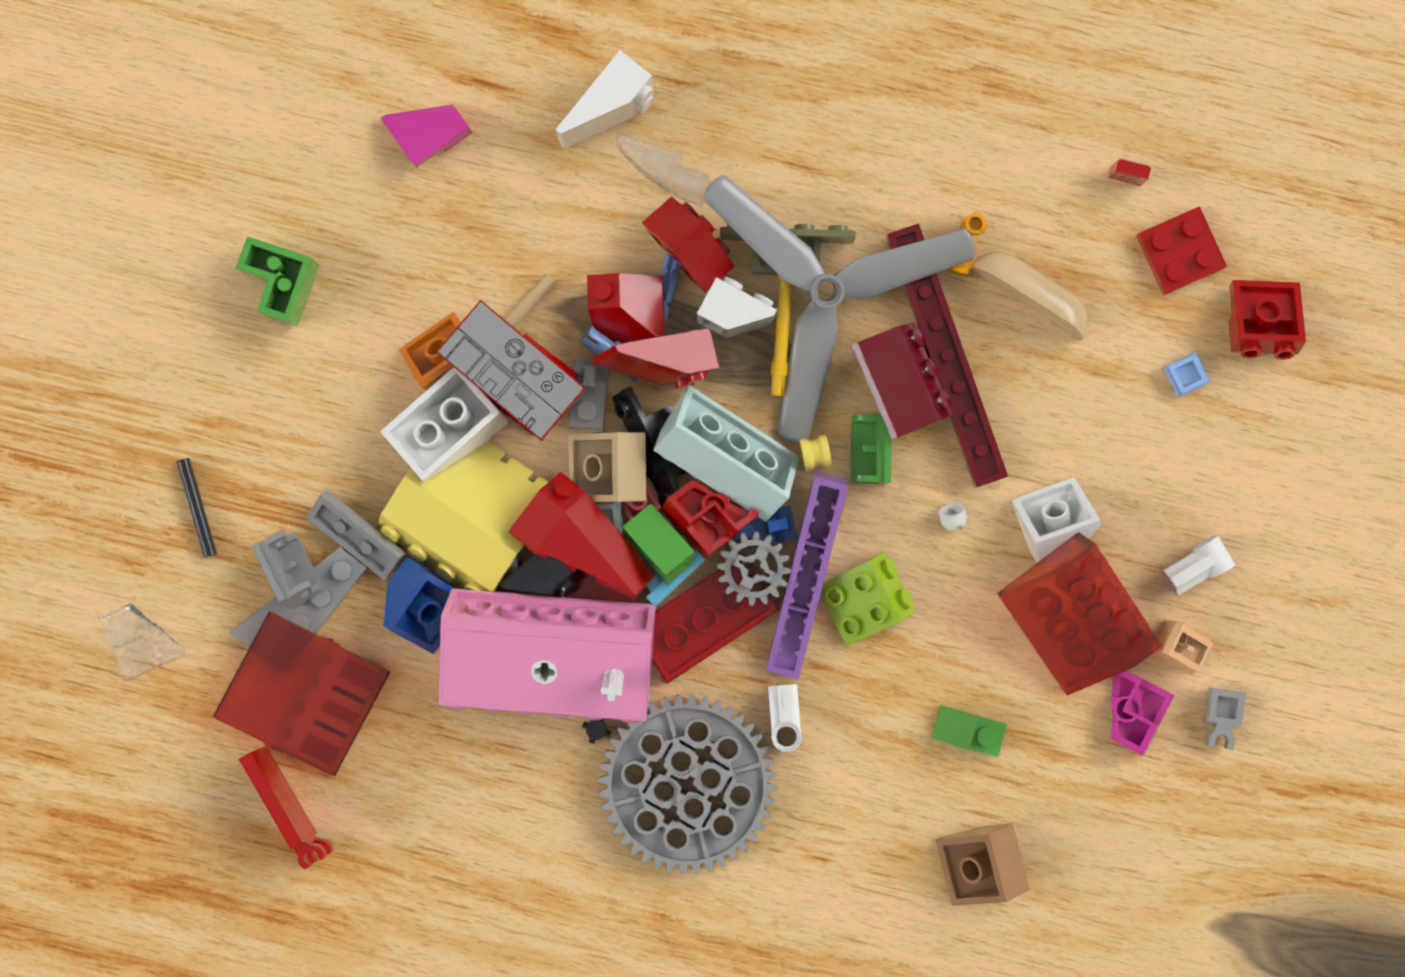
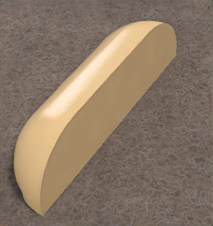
(1034, 291)

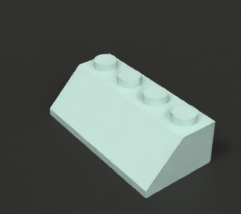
(727, 453)

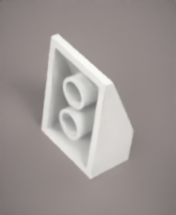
(610, 101)
(444, 425)

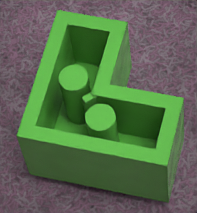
(287, 278)

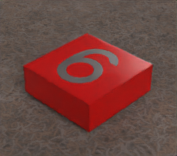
(1129, 172)

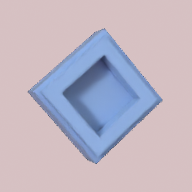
(1186, 374)

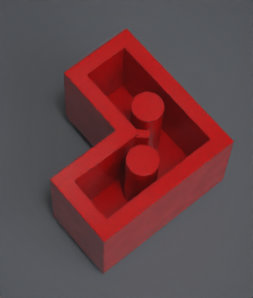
(689, 242)

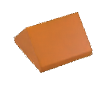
(421, 352)

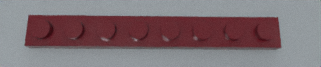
(954, 372)

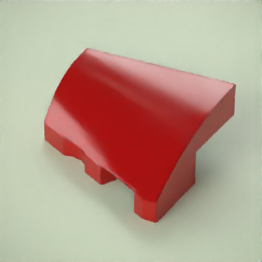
(706, 517)

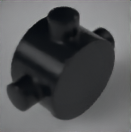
(596, 730)

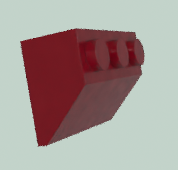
(903, 380)

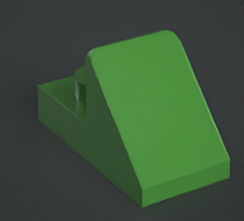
(969, 731)

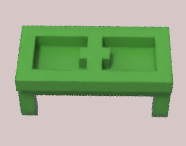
(870, 450)
(659, 544)

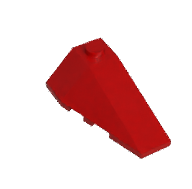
(574, 530)

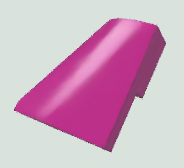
(427, 131)
(1137, 710)

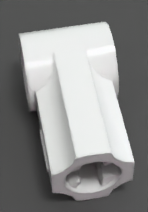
(1205, 561)
(784, 712)

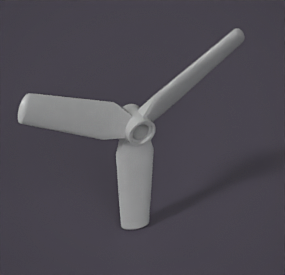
(798, 265)

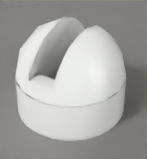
(953, 516)

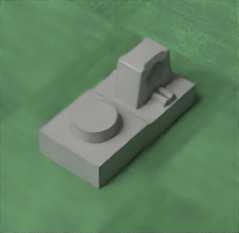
(589, 409)

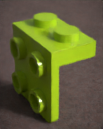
(867, 599)

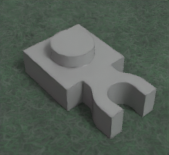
(1224, 710)

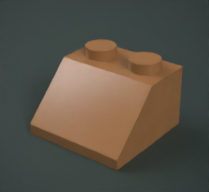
(983, 865)

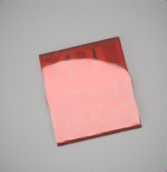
(301, 693)

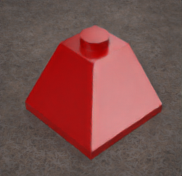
(627, 306)

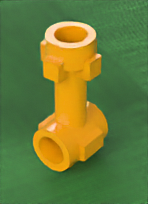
(975, 225)

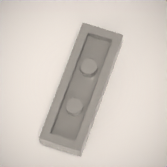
(355, 535)

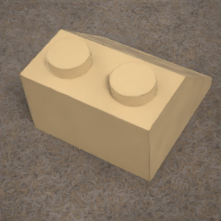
(609, 465)

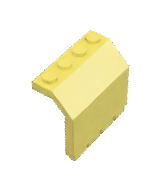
(463, 517)

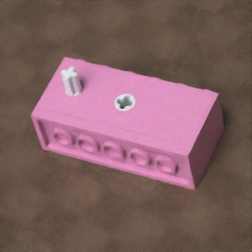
(546, 655)

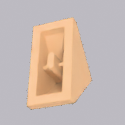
(1183, 645)

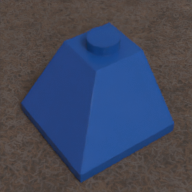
(416, 603)

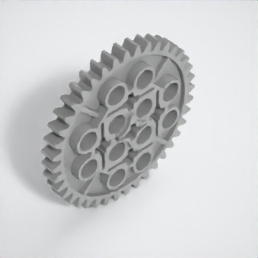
(703, 841)

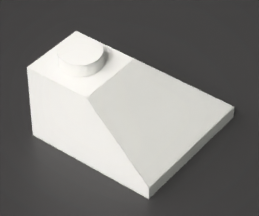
(1054, 516)

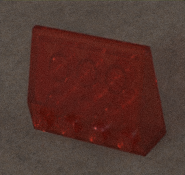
(1079, 616)

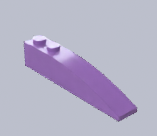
(807, 573)

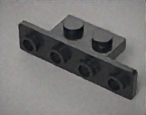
(658, 469)

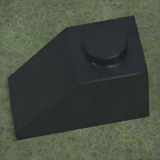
(543, 577)

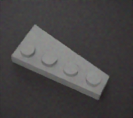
(338, 576)

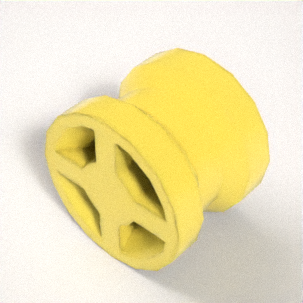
(815, 453)

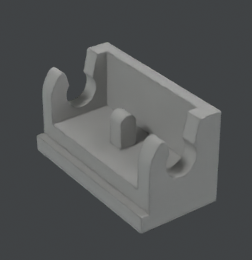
(288, 568)

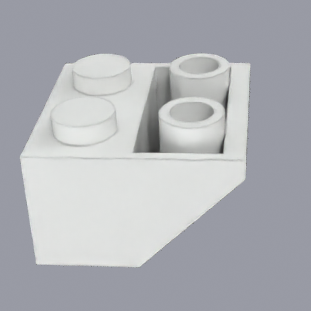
(732, 311)

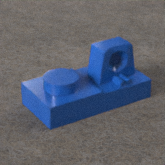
(779, 526)

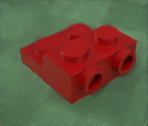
(1266, 318)

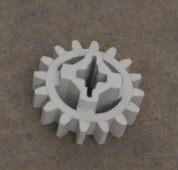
(760, 554)

